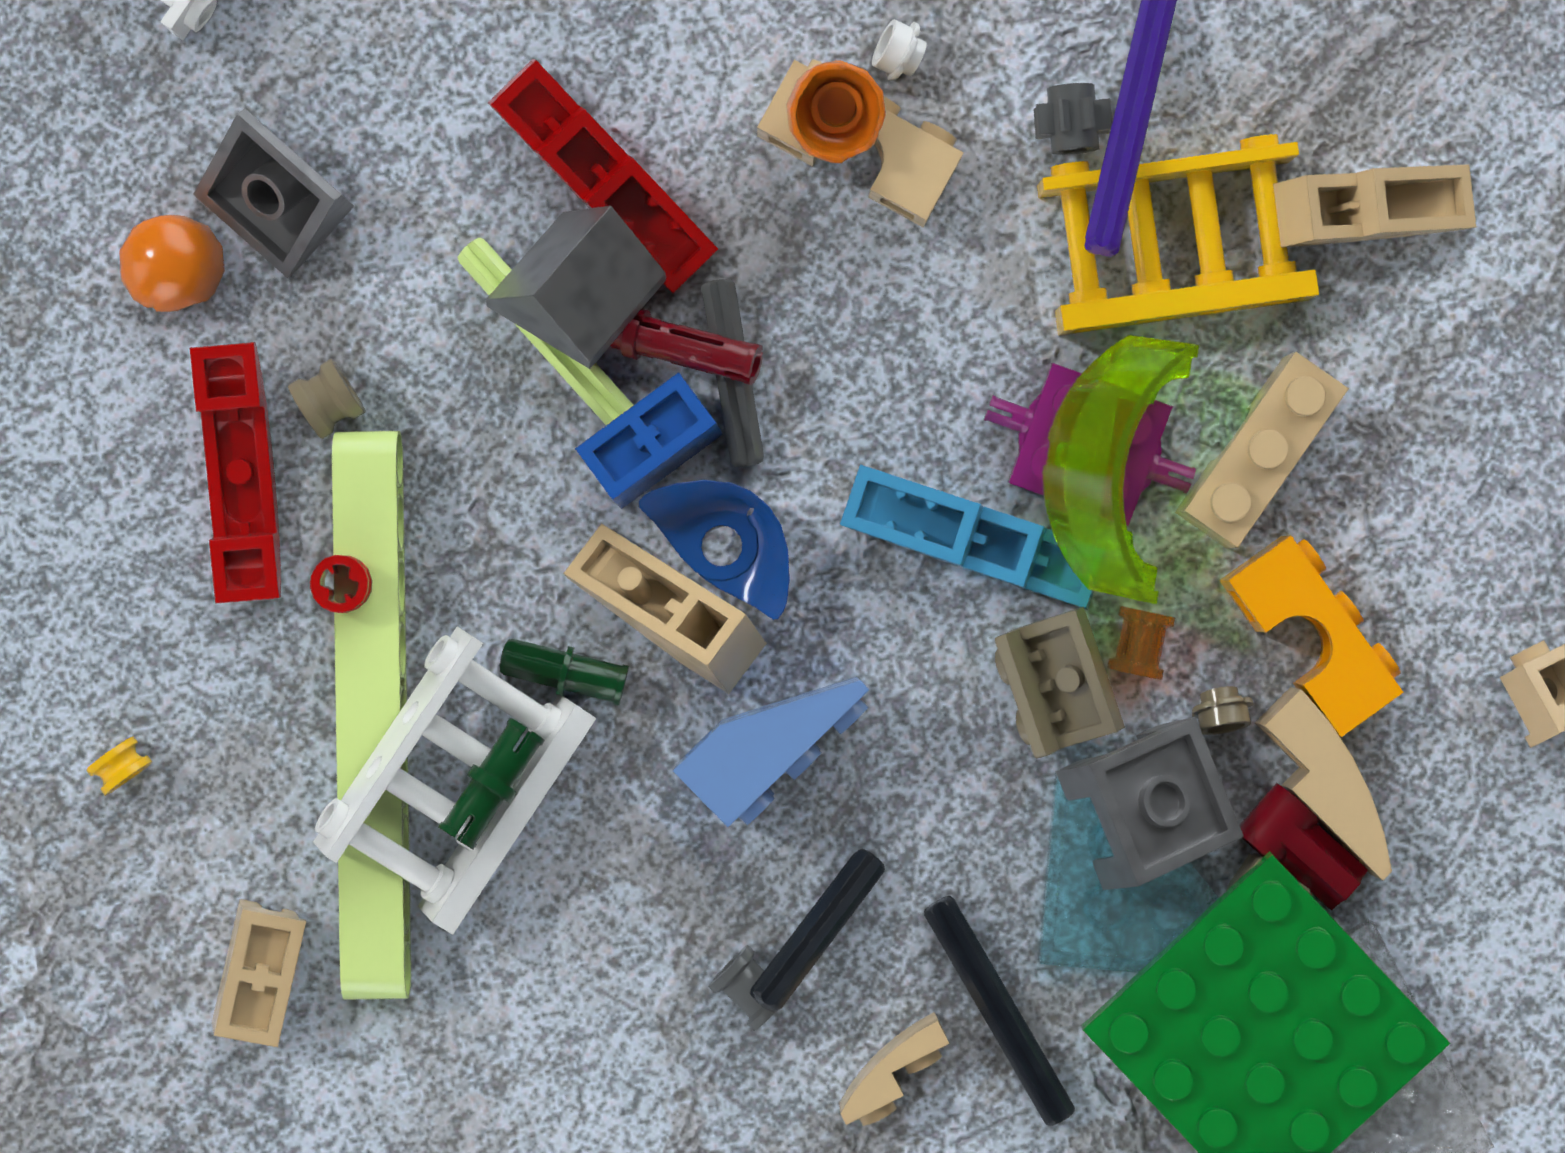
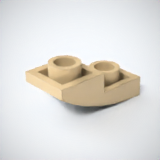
(876, 1085)

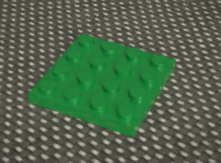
(1265, 1025)

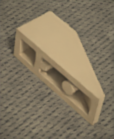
(667, 608)

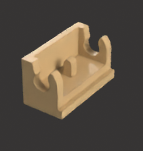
(258, 974)

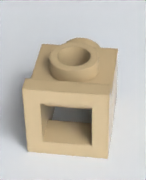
(1538, 690)

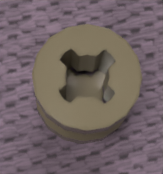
(326, 398)

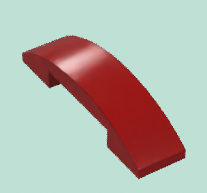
(238, 472)

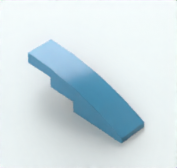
(962, 534)

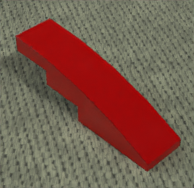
(600, 170)

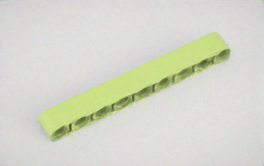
(368, 699)

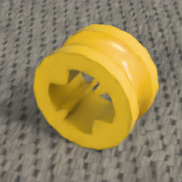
(119, 765)

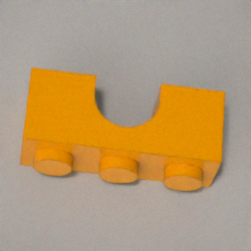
(1350, 675)

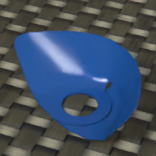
(694, 507)

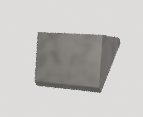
(270, 195)
(580, 283)

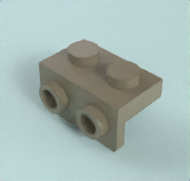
(1057, 682)

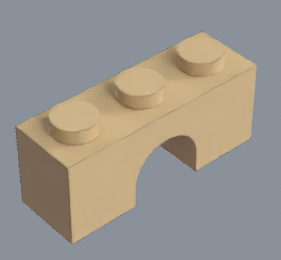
(913, 159)
(1263, 450)

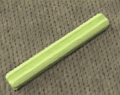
(590, 384)

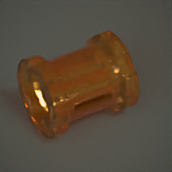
(1141, 642)

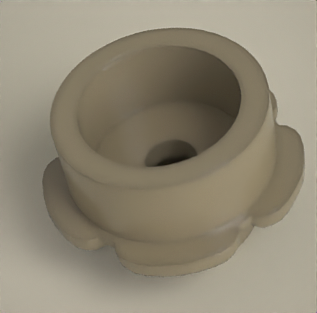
(1222, 711)

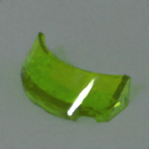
(1090, 456)

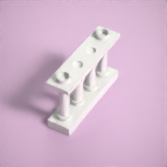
(453, 887)

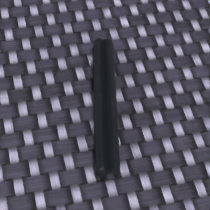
(999, 1011)

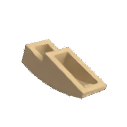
(1374, 204)
(1327, 778)

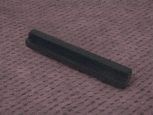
(817, 930)

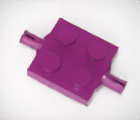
(1033, 424)

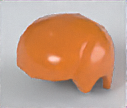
(836, 111)
(171, 263)

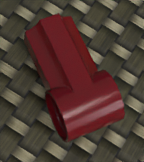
(1310, 854)

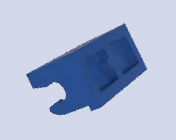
(649, 441)

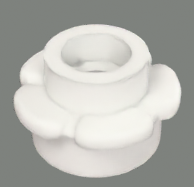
(899, 50)

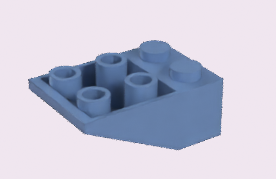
(754, 748)

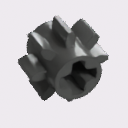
(1072, 118)

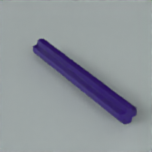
(1129, 127)

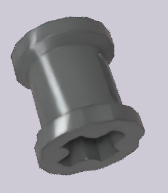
(737, 980)

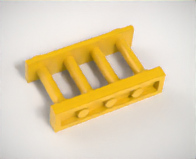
(1215, 286)

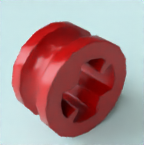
(324, 594)

